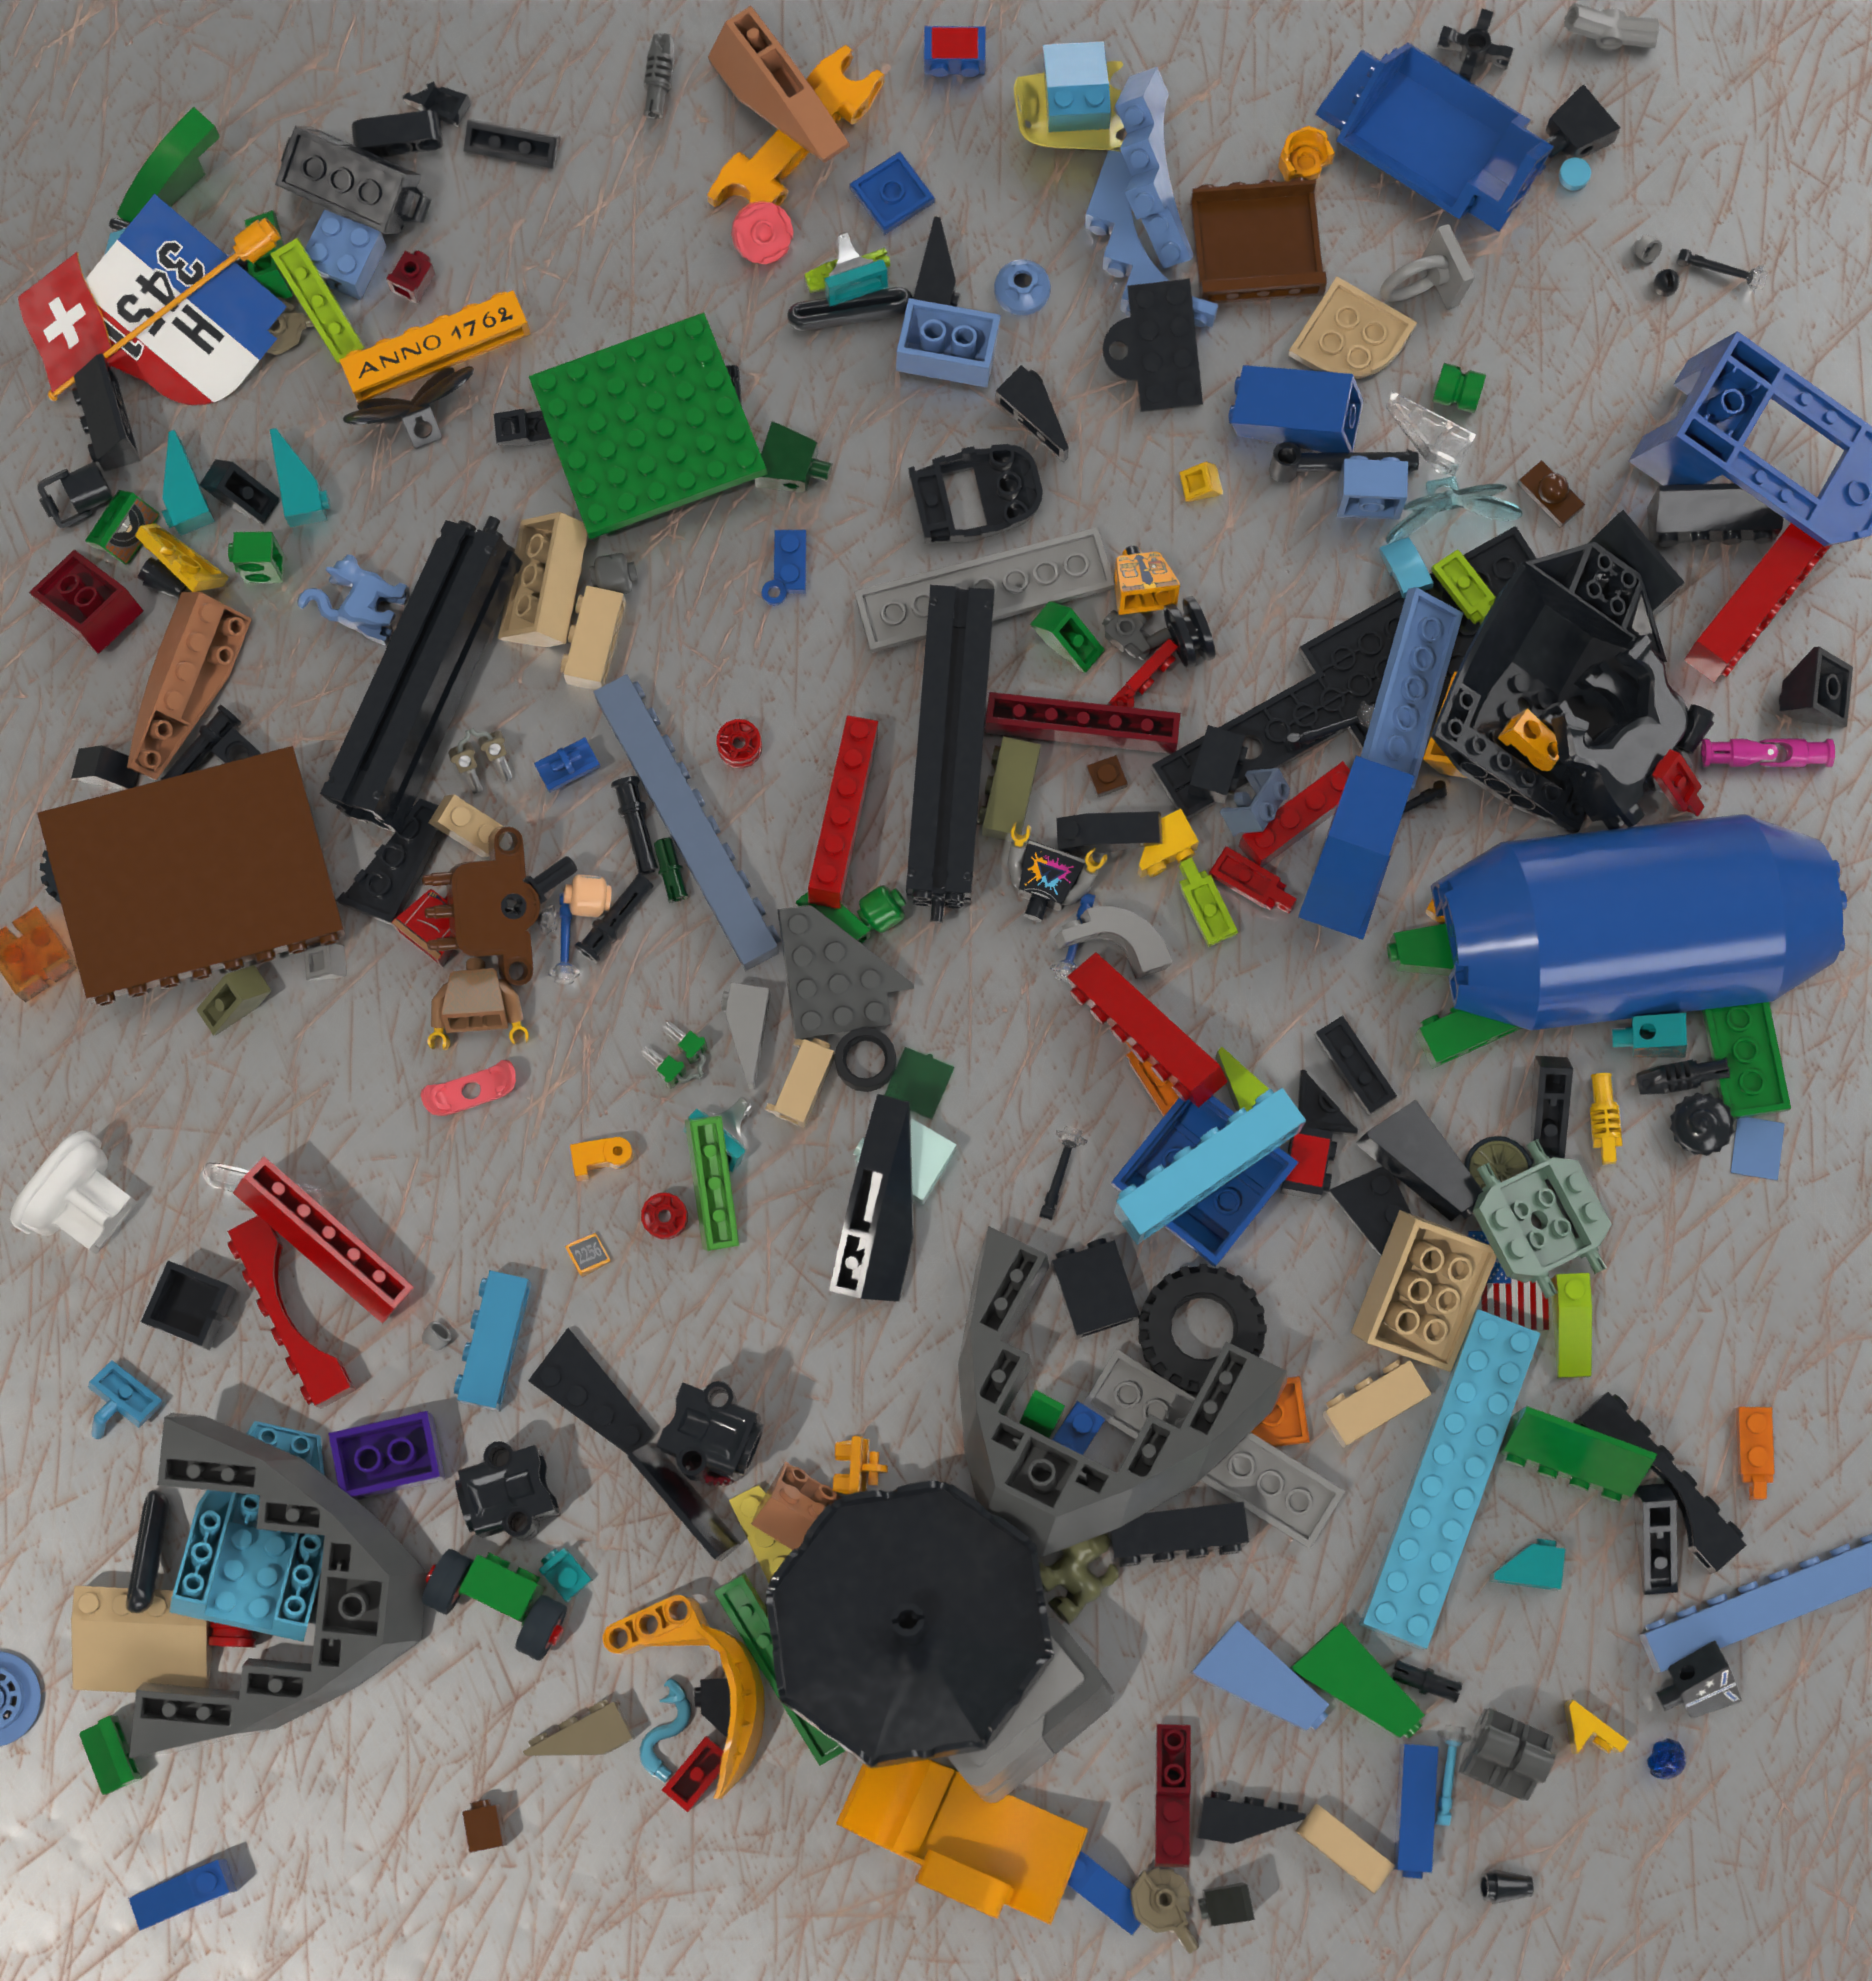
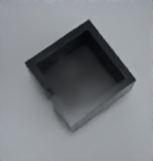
(188, 1305)

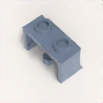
(1256, 813)

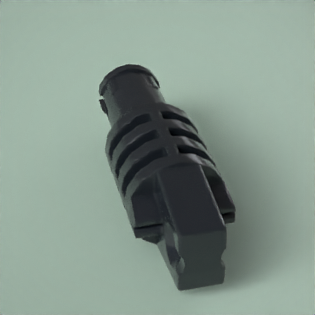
(1681, 1076)

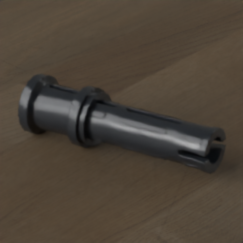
(201, 747)
(633, 811)
(639, 887)

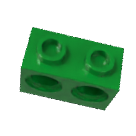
(257, 557)

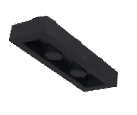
(1355, 1065)

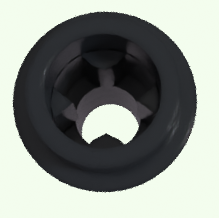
(160, 578)
(1698, 726)
(1505, 1886)

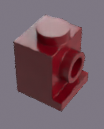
(411, 285)

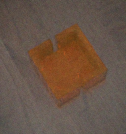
(34, 956)

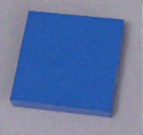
(892, 193)

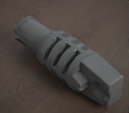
(658, 74)

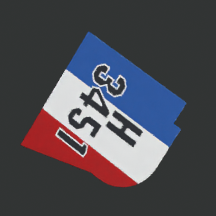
(206, 340)

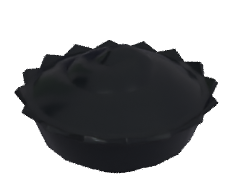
(1702, 1124)

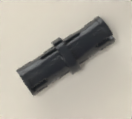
(1426, 1681)

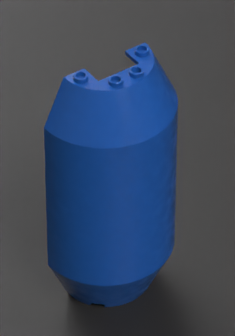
(1640, 921)

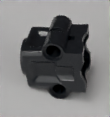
(720, 1435)
(498, 1496)

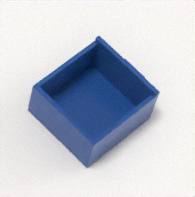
(1357, 848)

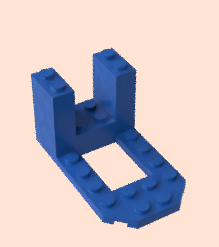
(1725, 399)

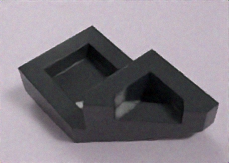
(445, 101)

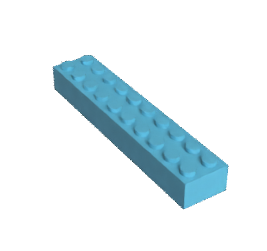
(1449, 1480)

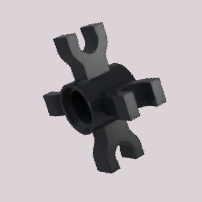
(1479, 36)

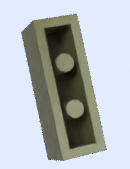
(1009, 788)

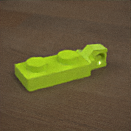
(1464, 586)
(1206, 904)

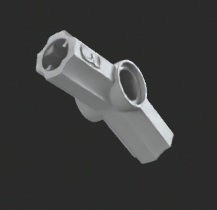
(1611, 27)

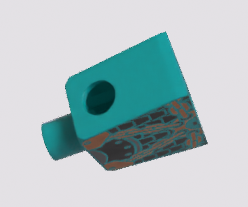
(1668, 1035)

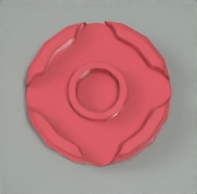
(762, 232)

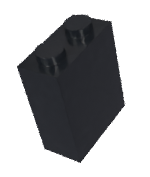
(1094, 1288)

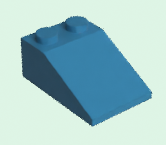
(1076, 86)

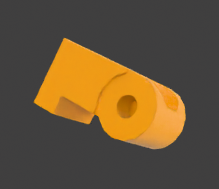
(1531, 739)
(600, 1153)

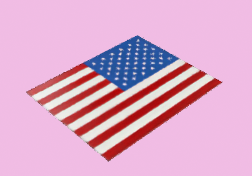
(1511, 1298)

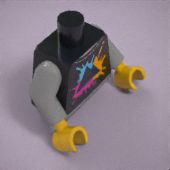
(1048, 874)

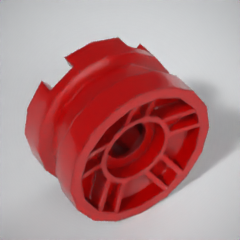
(744, 732)
(653, 1208)
(230, 1636)

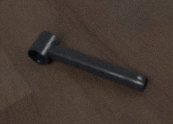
(1324, 461)

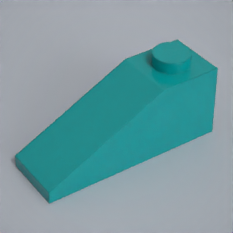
(299, 490)
(182, 495)

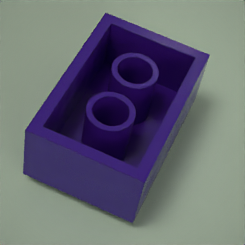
(387, 1455)

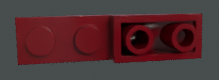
(1172, 1795)

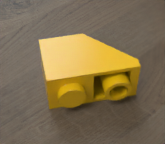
(1177, 844)

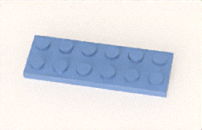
(1412, 683)

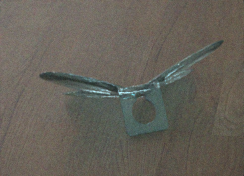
(1475, 499)

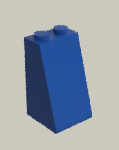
(1298, 407)

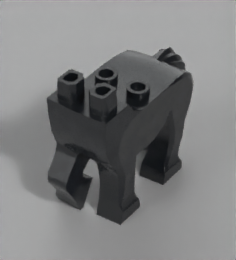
(1613, 764)

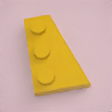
(180, 559)

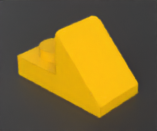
(1583, 1724)

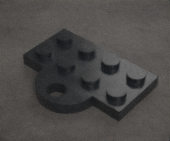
(1158, 345)

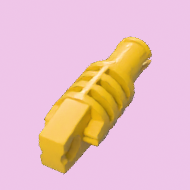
(1605, 1118)

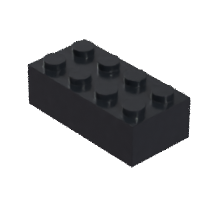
(1180, 1532)

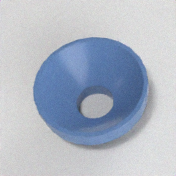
(1022, 300)

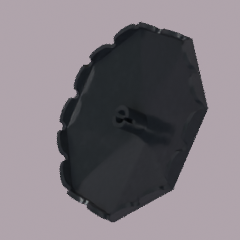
(908, 1623)

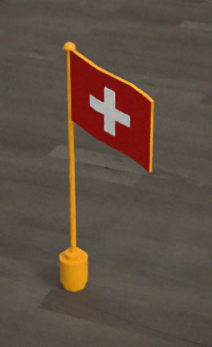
(70, 325)

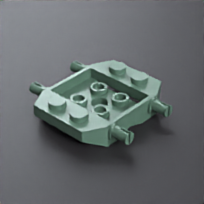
(1506, 1213)

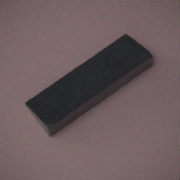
(511, 143)

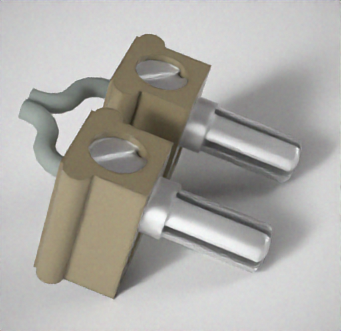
(464, 755)

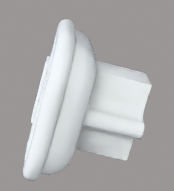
(73, 1195)

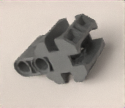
(1508, 1755)

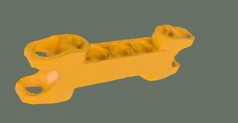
(762, 174)

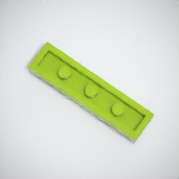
(317, 299)

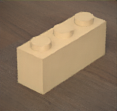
(593, 638)
(1375, 1402)

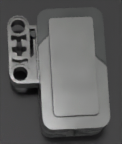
(1050, 1716)

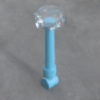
(1454, 1737)

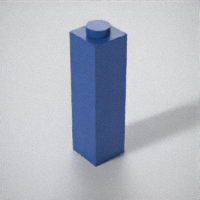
(1415, 1810)

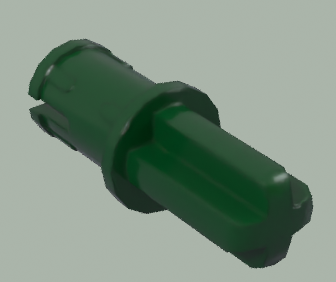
(670, 870)

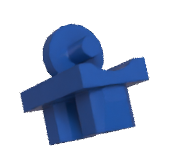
(567, 764)

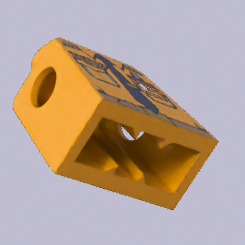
(1143, 582)

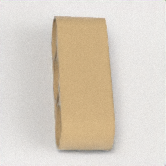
(1345, 1848)

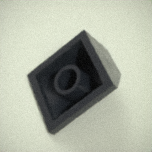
(1818, 690)

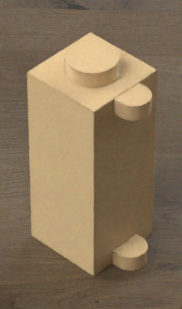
(803, 1081)

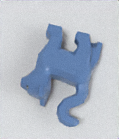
(362, 602)

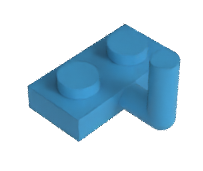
(123, 1395)

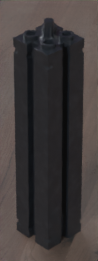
(423, 675)
(949, 748)

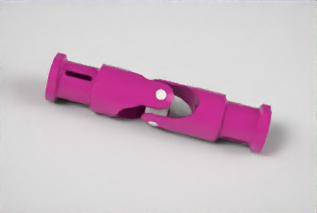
(1746, 752)

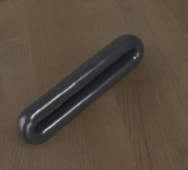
(869, 307)
(147, 1552)

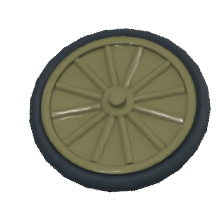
(1504, 1155)

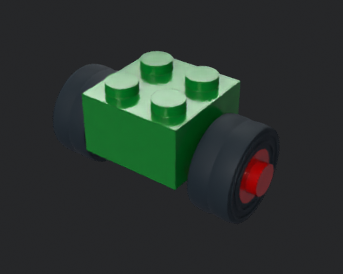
(501, 1589)

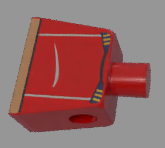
(420, 930)

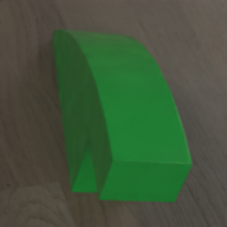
(172, 165)

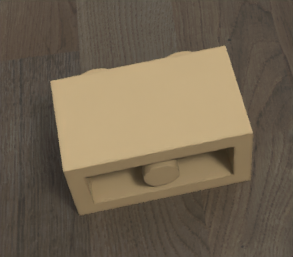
(465, 824)

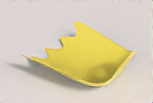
(1034, 109)

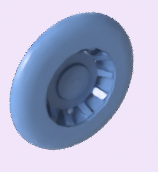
(27, 1693)

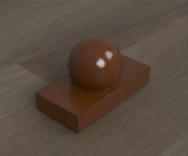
(1551, 493)

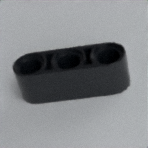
(399, 133)

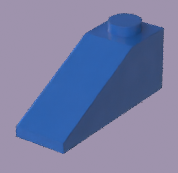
(1103, 1892)
(182, 1893)

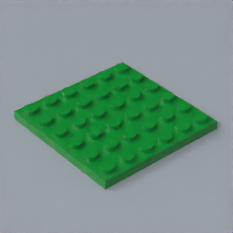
(647, 425)

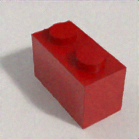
(695, 1774)

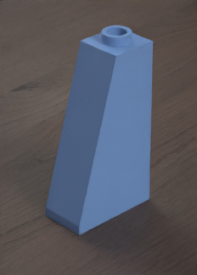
(1257, 1676)

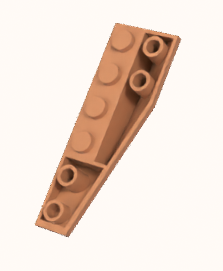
(773, 86)
(185, 678)
(792, 1506)

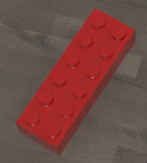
(1755, 603)

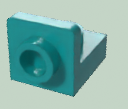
(564, 1573)

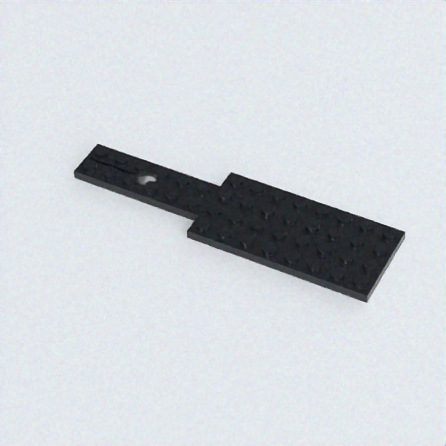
(1346, 670)

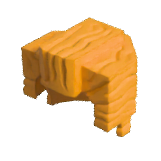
(1305, 154)

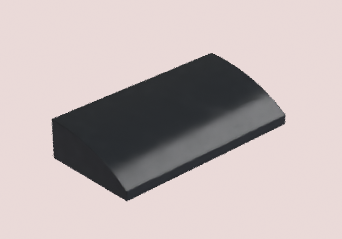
(684, 1501)

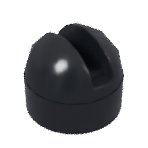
(1661, 284)

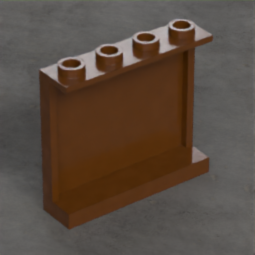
(1257, 241)

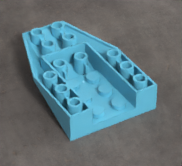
(249, 1573)

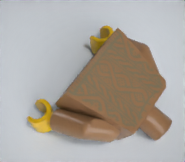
(475, 1002)

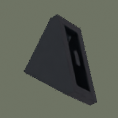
(104, 768)

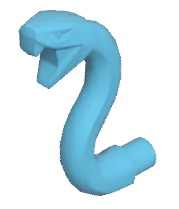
(648, 1758)

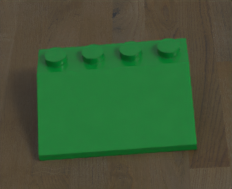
(1575, 1454)

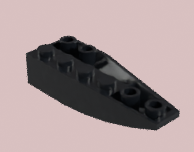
(880, 1209)

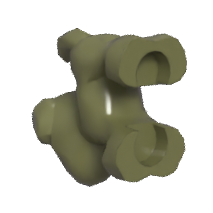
(1074, 1575)

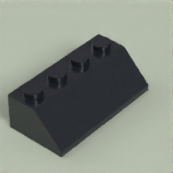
(1708, 515)

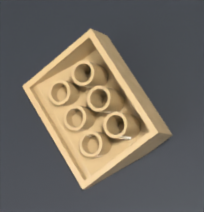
(1424, 1291)
(125, 1649)

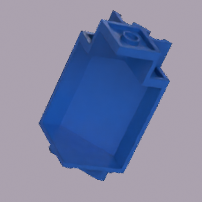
(1436, 133)

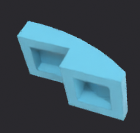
(1406, 566)

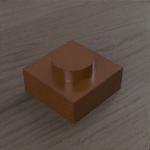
(1106, 776)

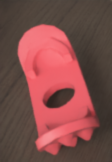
(448, 1097)

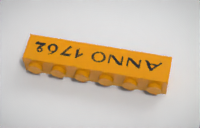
(435, 346)

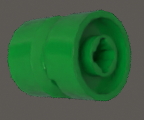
(1459, 388)

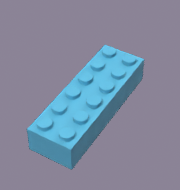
(1208, 1166)

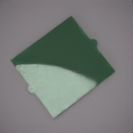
(920, 1081)

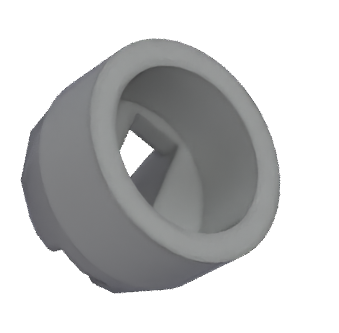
(1654, 248)
(436, 1336)

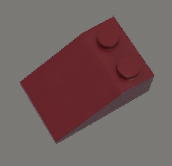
(87, 601)

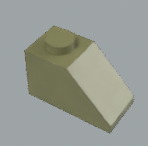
(233, 998)

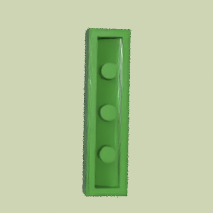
(711, 1182)

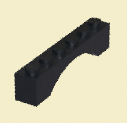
(1706, 1531)

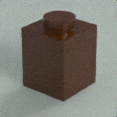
(484, 1826)

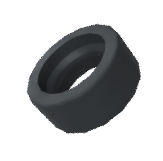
(859, 1035)

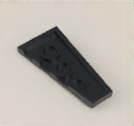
(586, 1391)

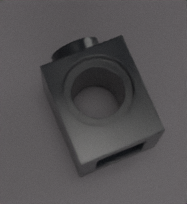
(231, 745)

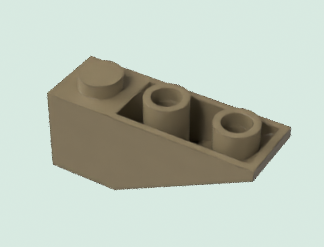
(592, 1735)

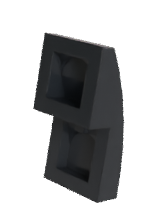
(521, 428)

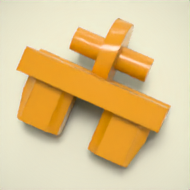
(857, 1453)

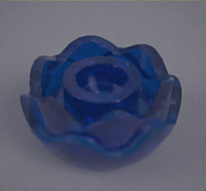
(1667, 1759)

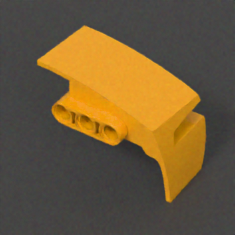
(963, 1844)

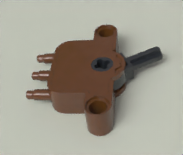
(478, 904)

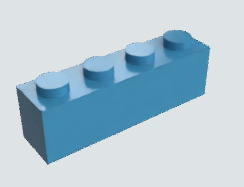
(493, 1341)

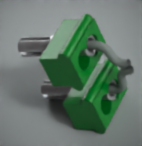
(669, 1068)

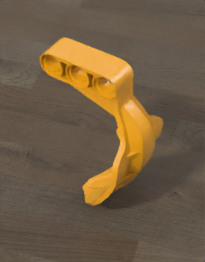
(741, 1670)

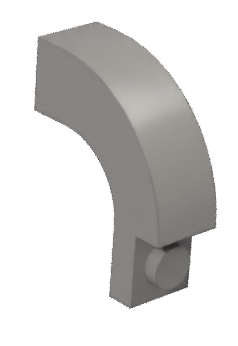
(1124, 928)

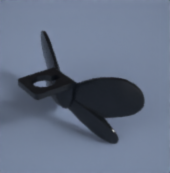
(435, 388)

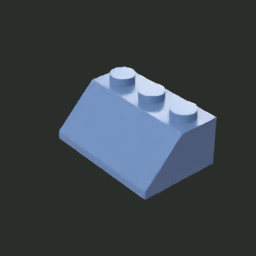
(947, 342)

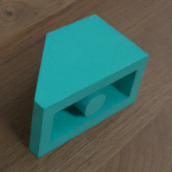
(1534, 1566)

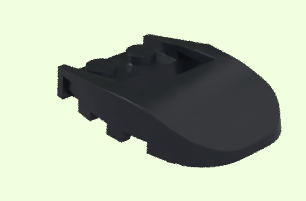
(1006, 485)

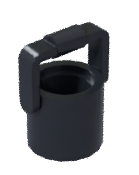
(85, 489)

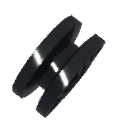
(1189, 631)

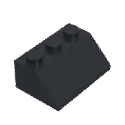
(104, 415)
(1633, 548)

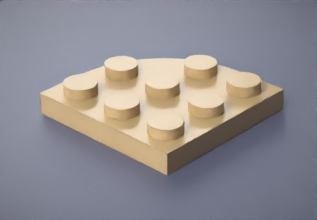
(1351, 333)

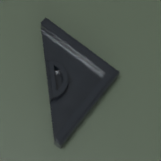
(1320, 1109)

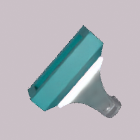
(853, 274)
(731, 1125)

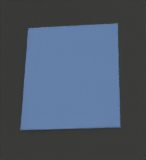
(1757, 1148)

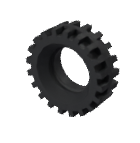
(1170, 1295)

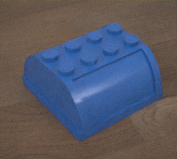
(1224, 1215)

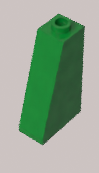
(1421, 951)
(1356, 1680)

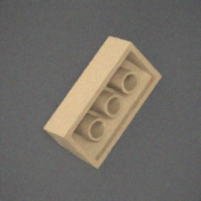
(547, 582)

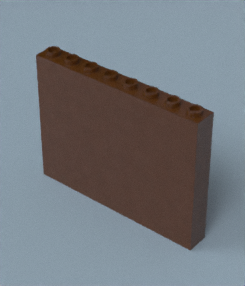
(191, 876)

